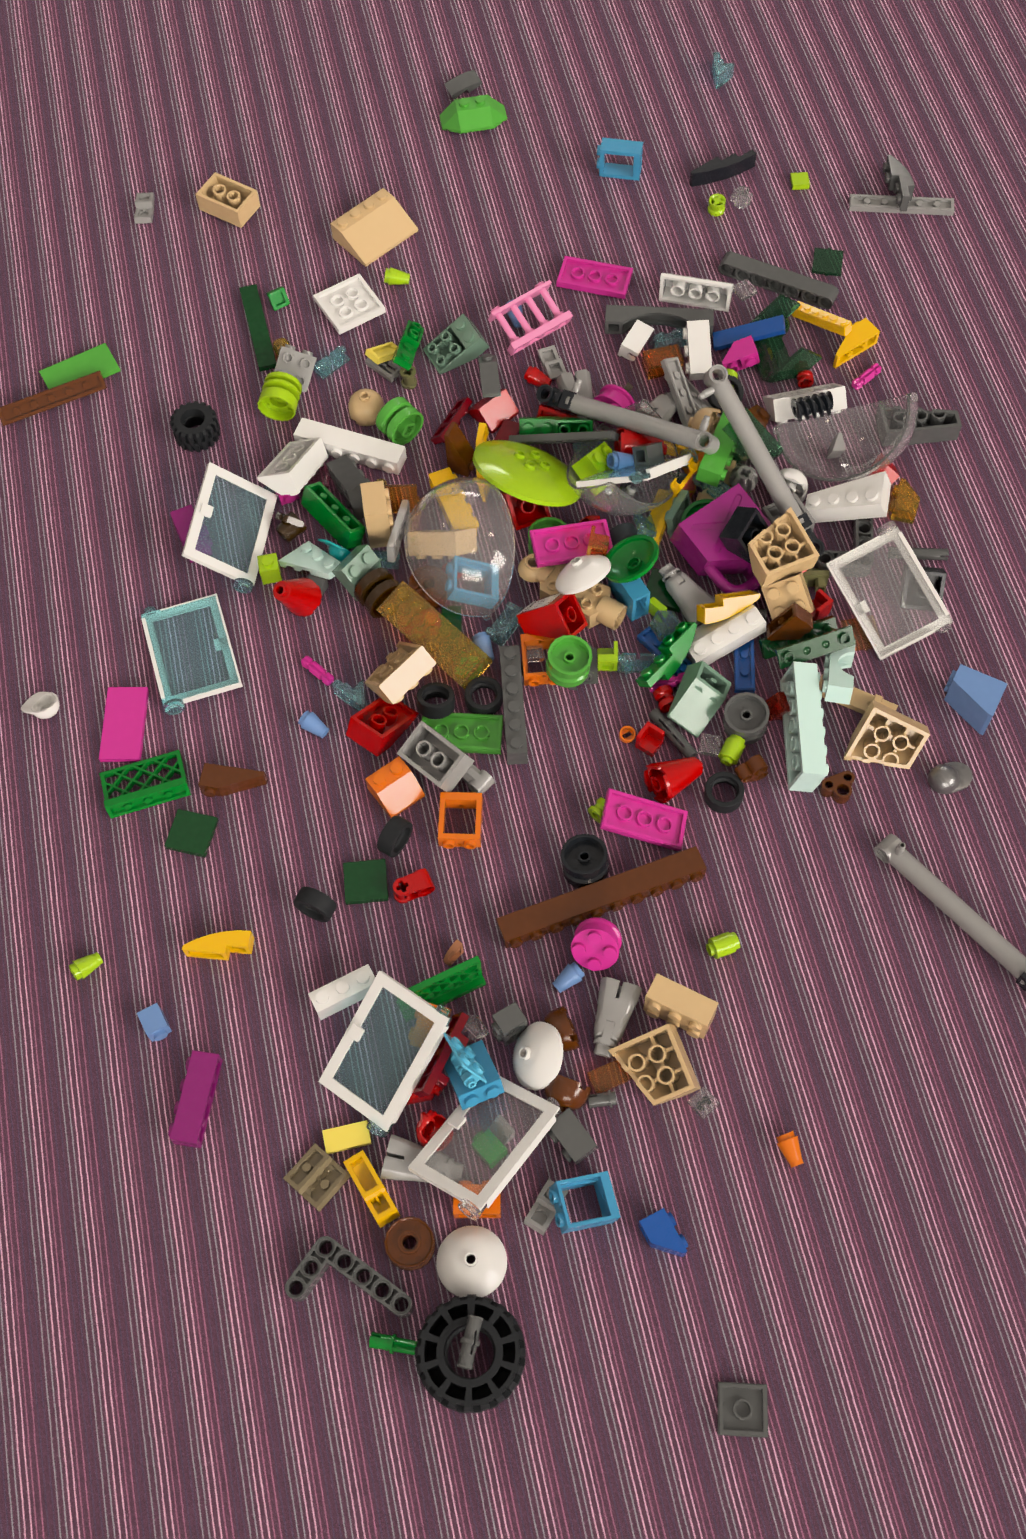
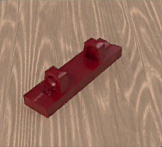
(433, 1073)

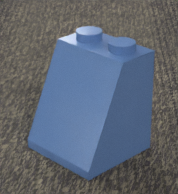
(974, 696)

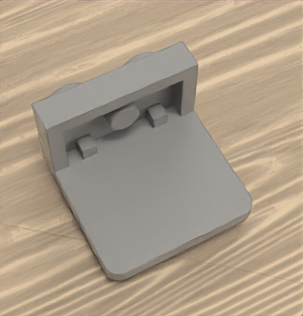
(296, 364)

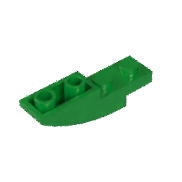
(408, 345)
(554, 424)
(672, 654)

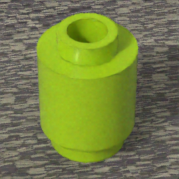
(732, 750)
(722, 945)

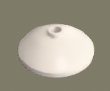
(582, 574)
(538, 1055)
(476, 1278)

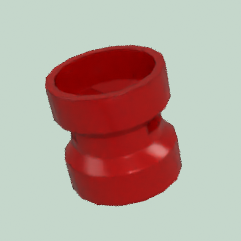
(664, 696)

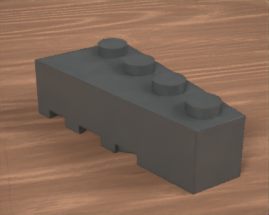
(936, 426)

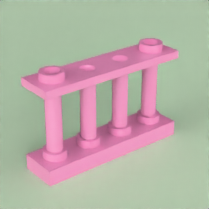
(545, 328)

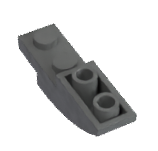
(899, 180)

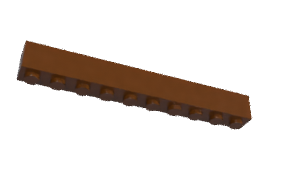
(601, 897)

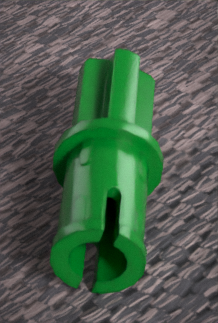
(392, 1343)

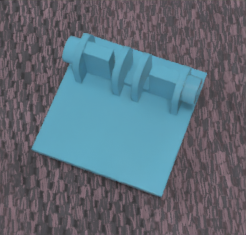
(464, 1062)

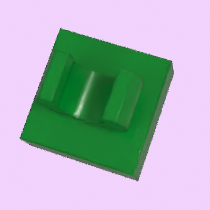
(278, 298)

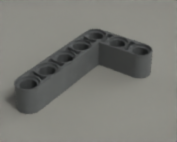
(858, 538)
(357, 1266)

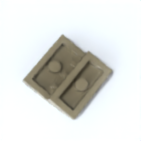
(317, 1177)

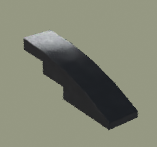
(718, 169)

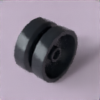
(584, 860)

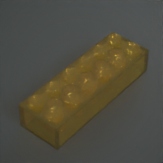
(438, 636)

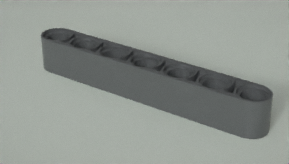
(778, 280)

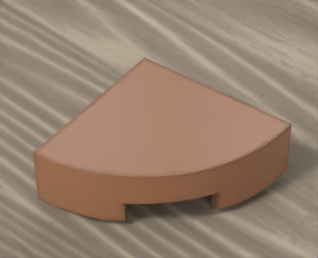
(453, 953)

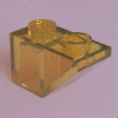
(905, 504)

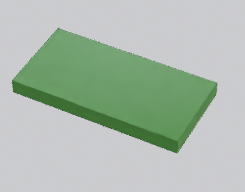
(80, 365)
(471, 731)

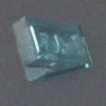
(721, 71)
(353, 696)

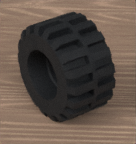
(192, 415)

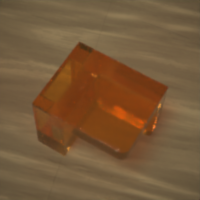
(597, 543)

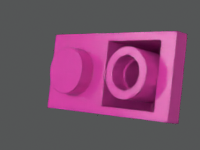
(741, 355)

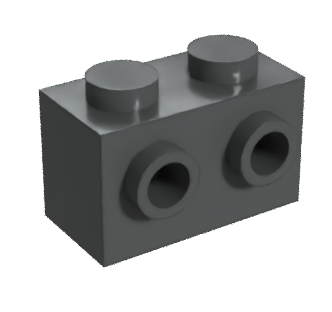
(572, 1137)

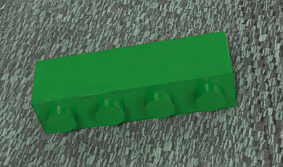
(332, 515)

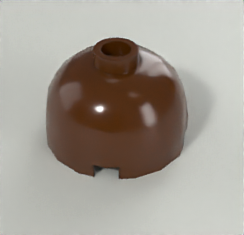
(565, 1027)
(567, 1093)

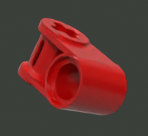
(415, 886)

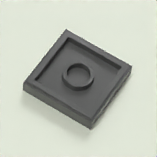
(742, 1409)

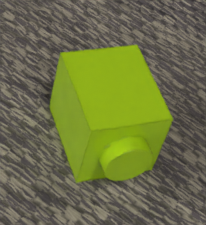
(269, 568)

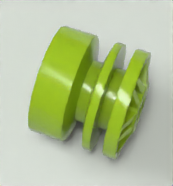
(279, 396)

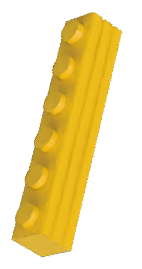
(823, 319)

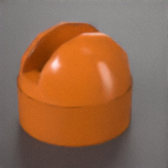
(625, 730)

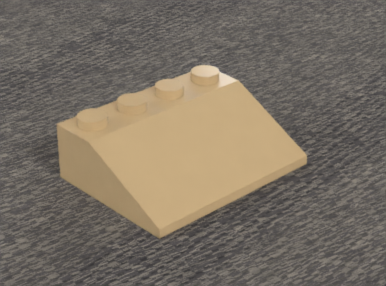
(373, 227)

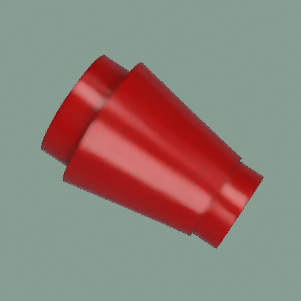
(536, 377)

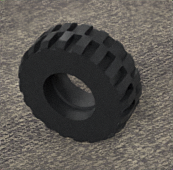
(432, 1362)

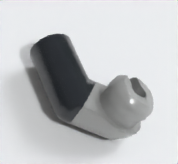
(626, 488)

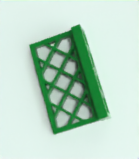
(147, 796)
(451, 983)

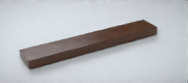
(52, 398)

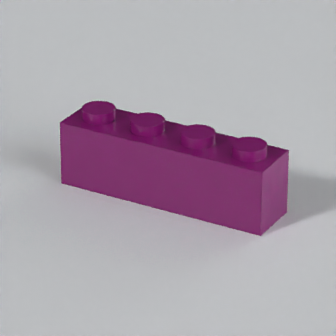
(196, 1099)

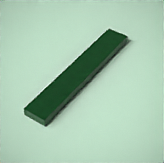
(258, 327)

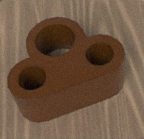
(752, 770)
(838, 782)

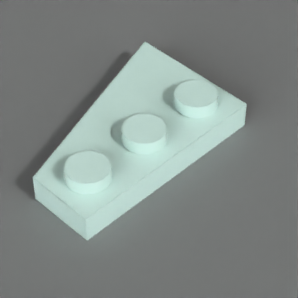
(311, 559)

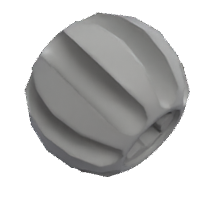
(745, 476)

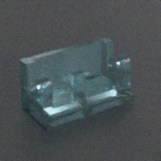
(505, 624)

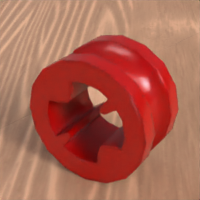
(805, 379)

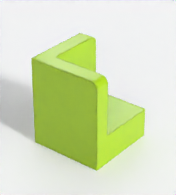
(608, 658)

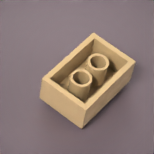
(228, 200)
(377, 513)
(680, 1006)

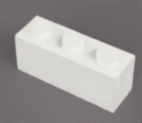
(697, 348)
(342, 992)

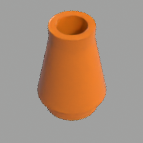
(790, 1148)

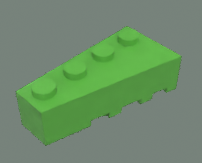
(713, 466)

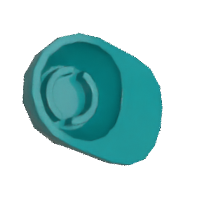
(335, 550)

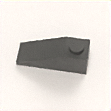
(489, 375)

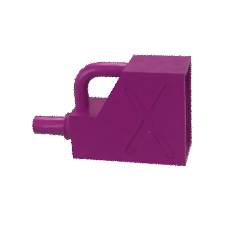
(700, 542)

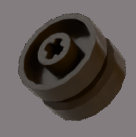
(374, 590)

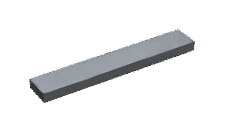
(888, 204)

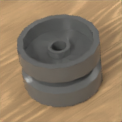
(746, 716)

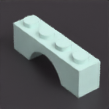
(837, 683)

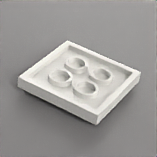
(349, 303)

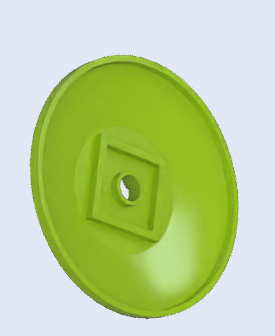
(524, 472)

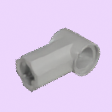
(478, 780)

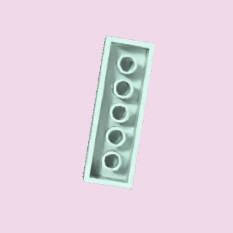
(804, 728)

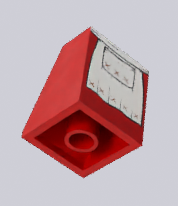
(553, 617)

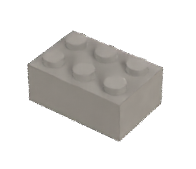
(435, 757)

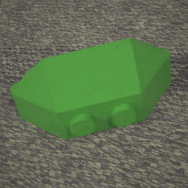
(473, 114)

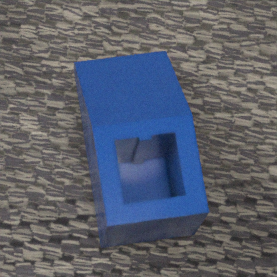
(661, 1234)

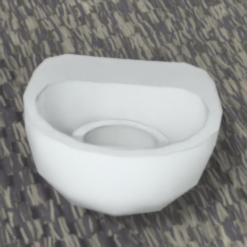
(42, 705)

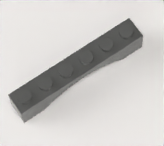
(621, 318)
(513, 705)

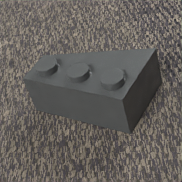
(347, 480)

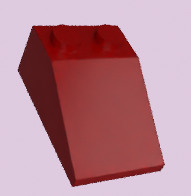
(380, 725)

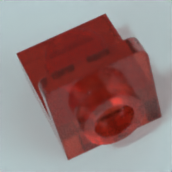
(777, 706)

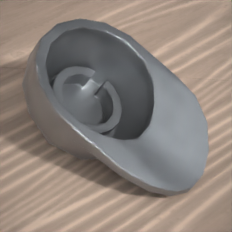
(950, 777)

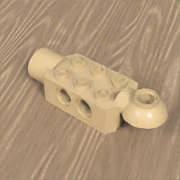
(594, 602)

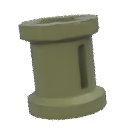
(408, 378)

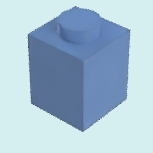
(154, 1022)

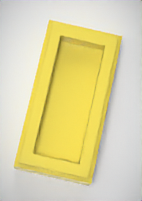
(381, 353)
(346, 1137)

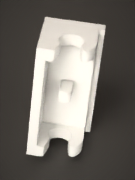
(635, 340)

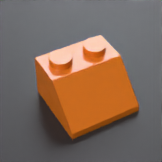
(394, 787)

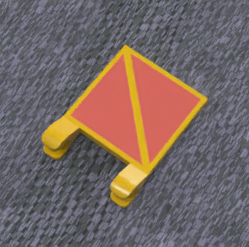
(687, 483)

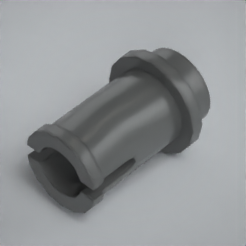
(602, 1099)

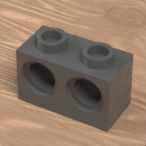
(508, 1024)

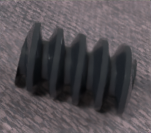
(812, 405)

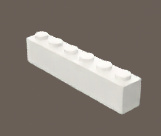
(358, 447)

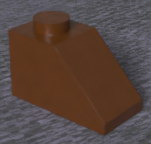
(790, 624)

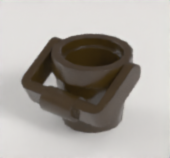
(289, 526)

